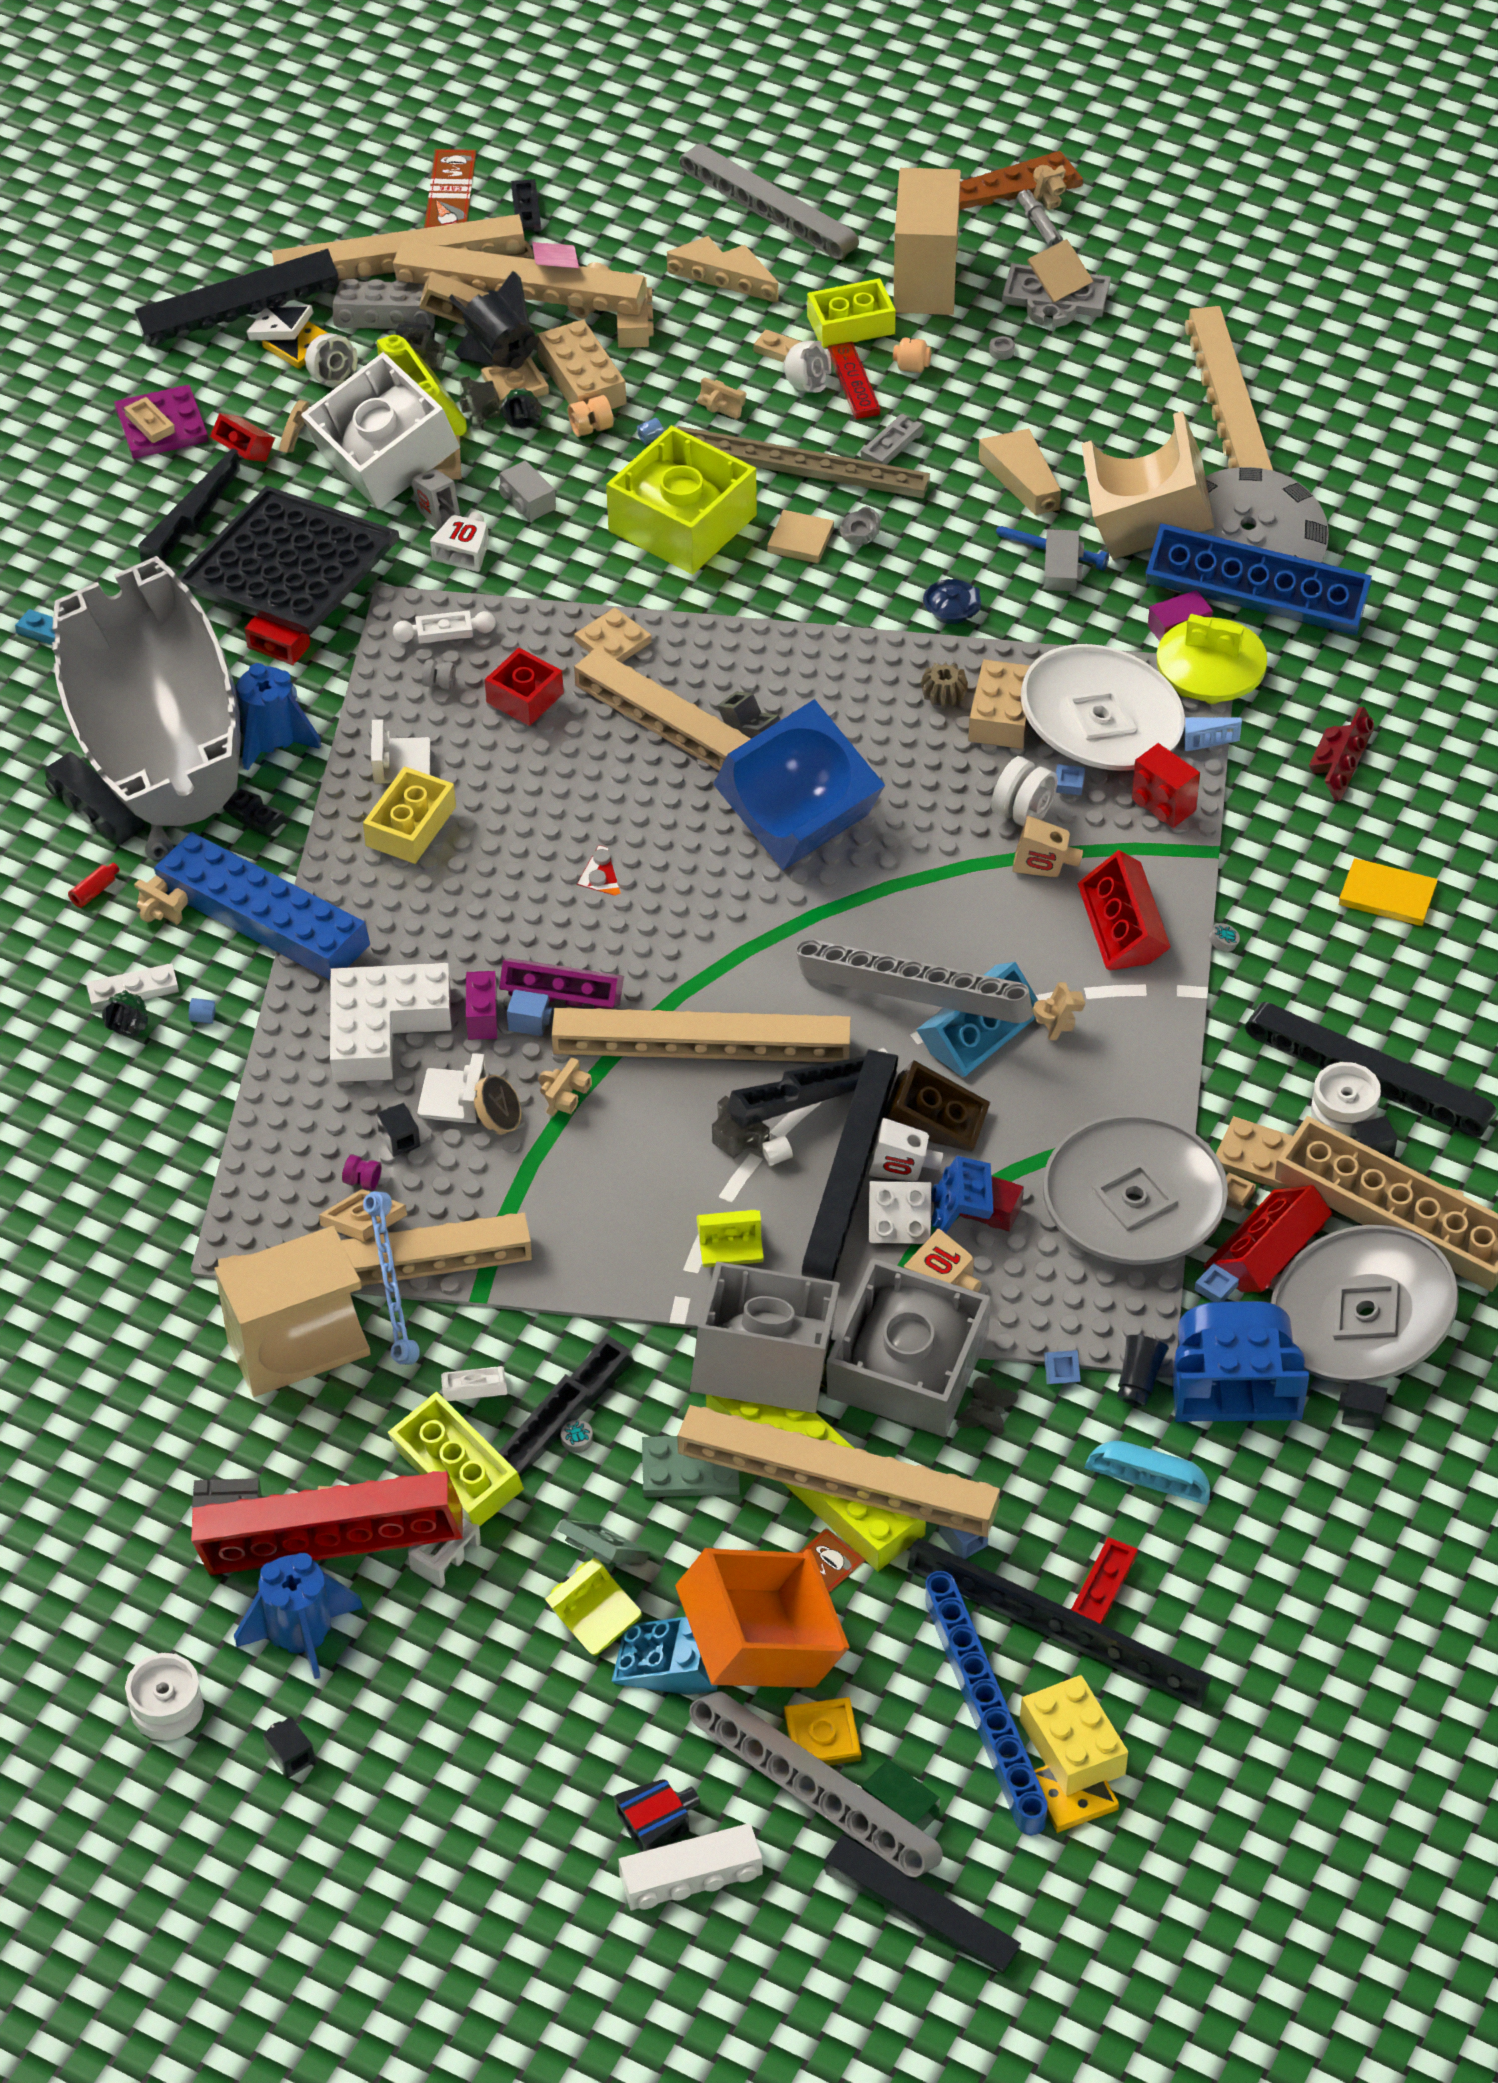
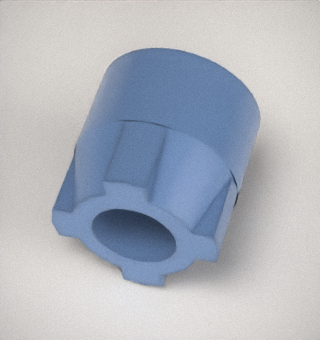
(649, 431)
(202, 1010)

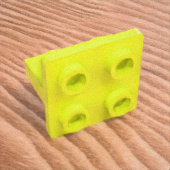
(730, 1238)

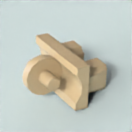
(1049, 185)
(721, 398)
(156, 904)
(1056, 1010)
(559, 1085)

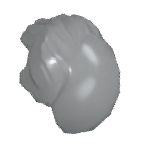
(860, 526)

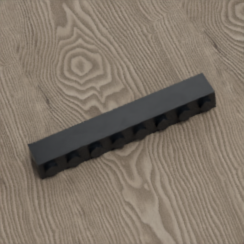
(237, 297)

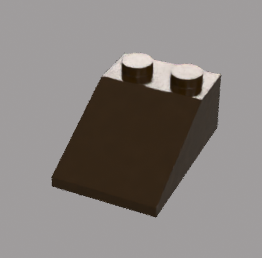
(937, 1107)

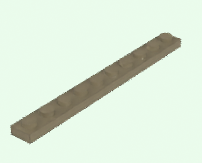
(818, 464)

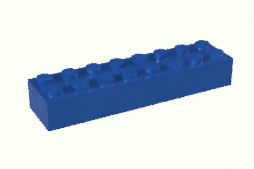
(1258, 579)
(263, 906)

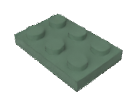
(679, 1475)
(606, 1544)

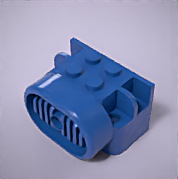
(1238, 1364)

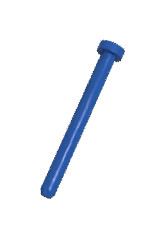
(1101, 560)

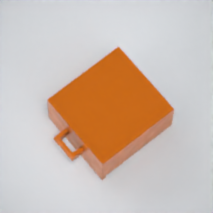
(761, 1618)

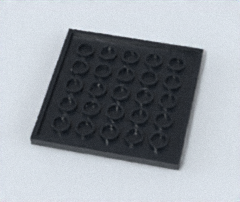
(288, 559)

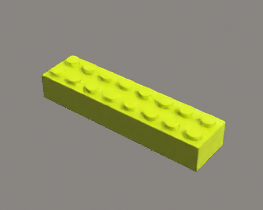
(869, 1530)

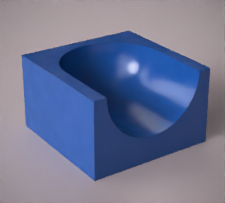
(798, 784)

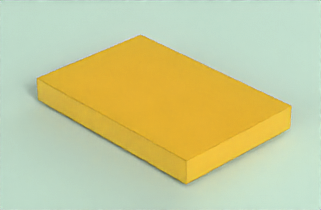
(1388, 892)

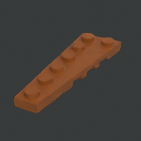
(1012, 180)

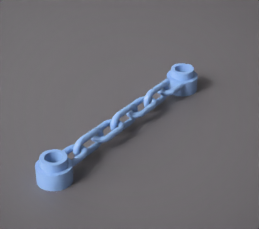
(403, 1350)

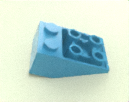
(662, 1658)

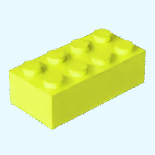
(442, 1440)

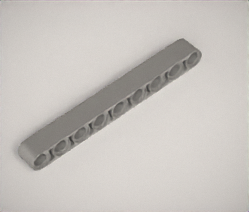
(769, 201)
(915, 981)
(816, 1784)

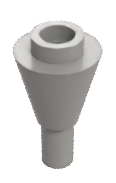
(158, 843)

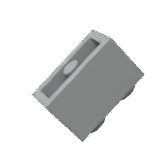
(527, 491)
(1062, 560)

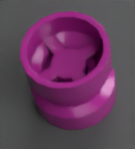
(361, 1172)

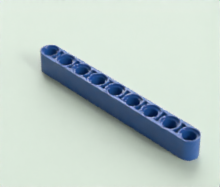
(986, 1713)

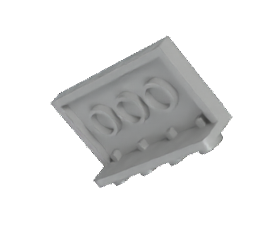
(379, 304)

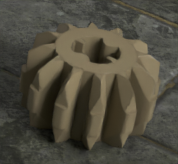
(944, 684)

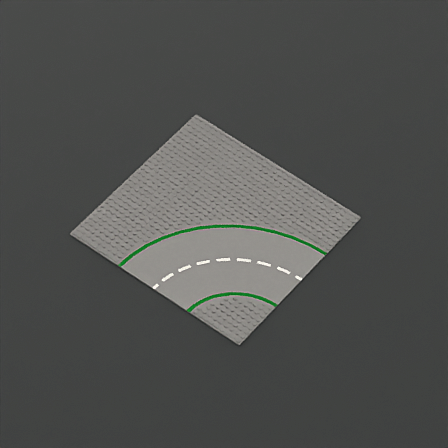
(717, 930)

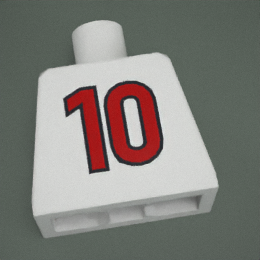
(461, 542)
(902, 1152)

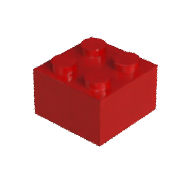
(524, 686)
(1165, 785)

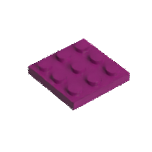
(179, 407)

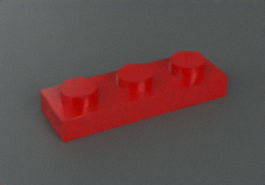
(1105, 1580)

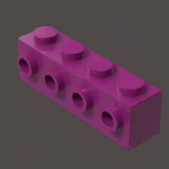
(562, 982)

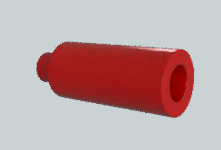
(93, 884)

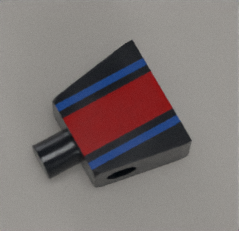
(655, 1813)

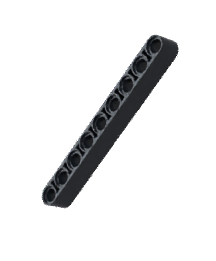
(1397, 1079)
(850, 1165)

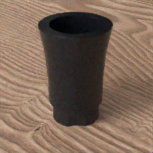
(1140, 1369)

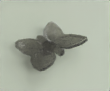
(988, 1407)

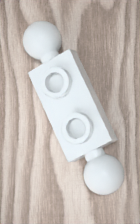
(444, 626)

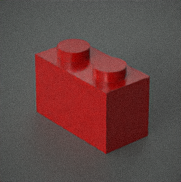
(243, 436)
(276, 640)

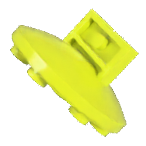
(1212, 659)

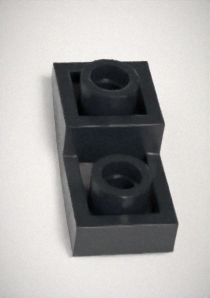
(251, 812)

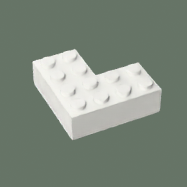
(380, 1001)

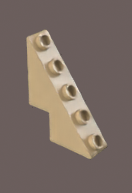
(731, 270)

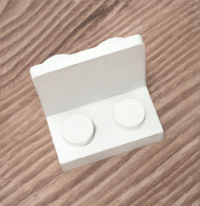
(391, 755)
(451, 1093)
(899, 1212)

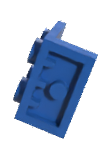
(962, 1189)

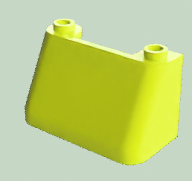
(414, 366)

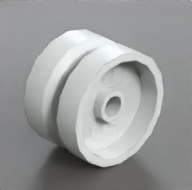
(1024, 791)
(1345, 1096)
(164, 1696)

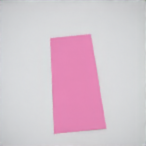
(555, 255)

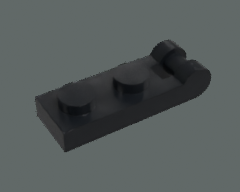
(526, 204)

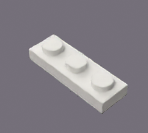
(144, 983)

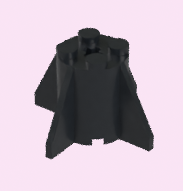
(497, 326)

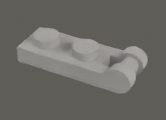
(892, 440)

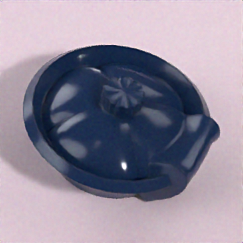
(952, 600)

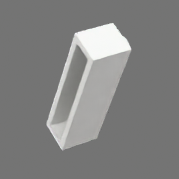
(690, 1867)

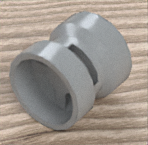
(438, 674)

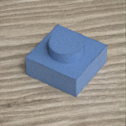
(1070, 779)
(1216, 1284)
(1062, 1367)

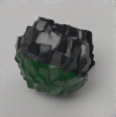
(521, 408)
(125, 1014)

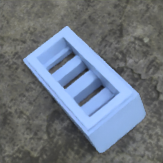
(1203, 733)

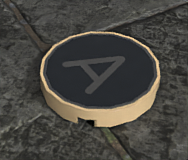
(497, 1104)

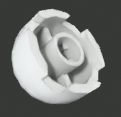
(331, 359)
(807, 366)

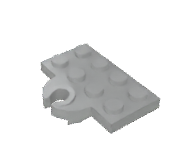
(1026, 290)

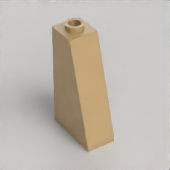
(1021, 469)

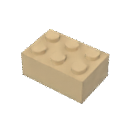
(997, 706)

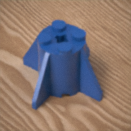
(270, 713)
(295, 1607)

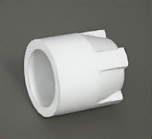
(777, 1150)

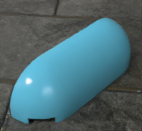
(1150, 1470)

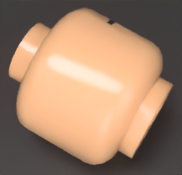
(912, 355)

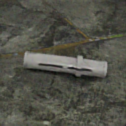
(1035, 212)

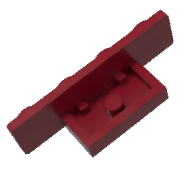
(1341, 751)

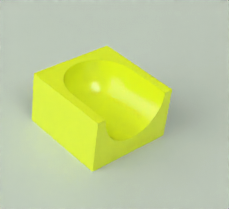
(681, 499)

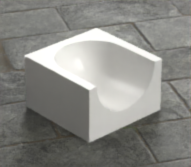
(380, 430)

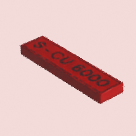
(854, 380)

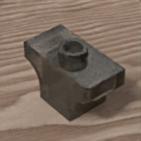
(426, 347)
(478, 401)
(733, 1139)

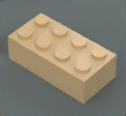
(580, 365)

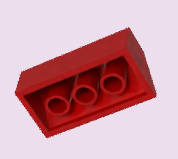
(1123, 913)
(1271, 1236)

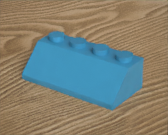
(968, 1039)

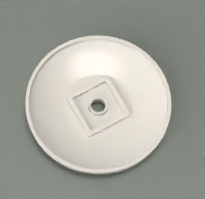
(1084, 680)

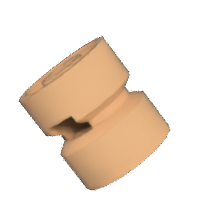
(599, 415)

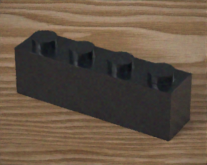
(92, 798)

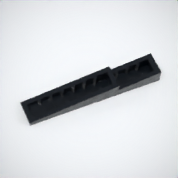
(191, 511)
(795, 1091)
(566, 1403)
(919, 1905)

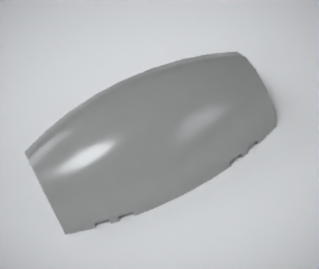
(149, 694)

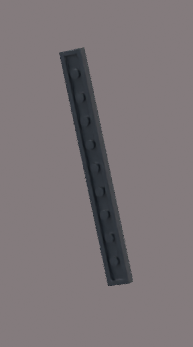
(1063, 1624)

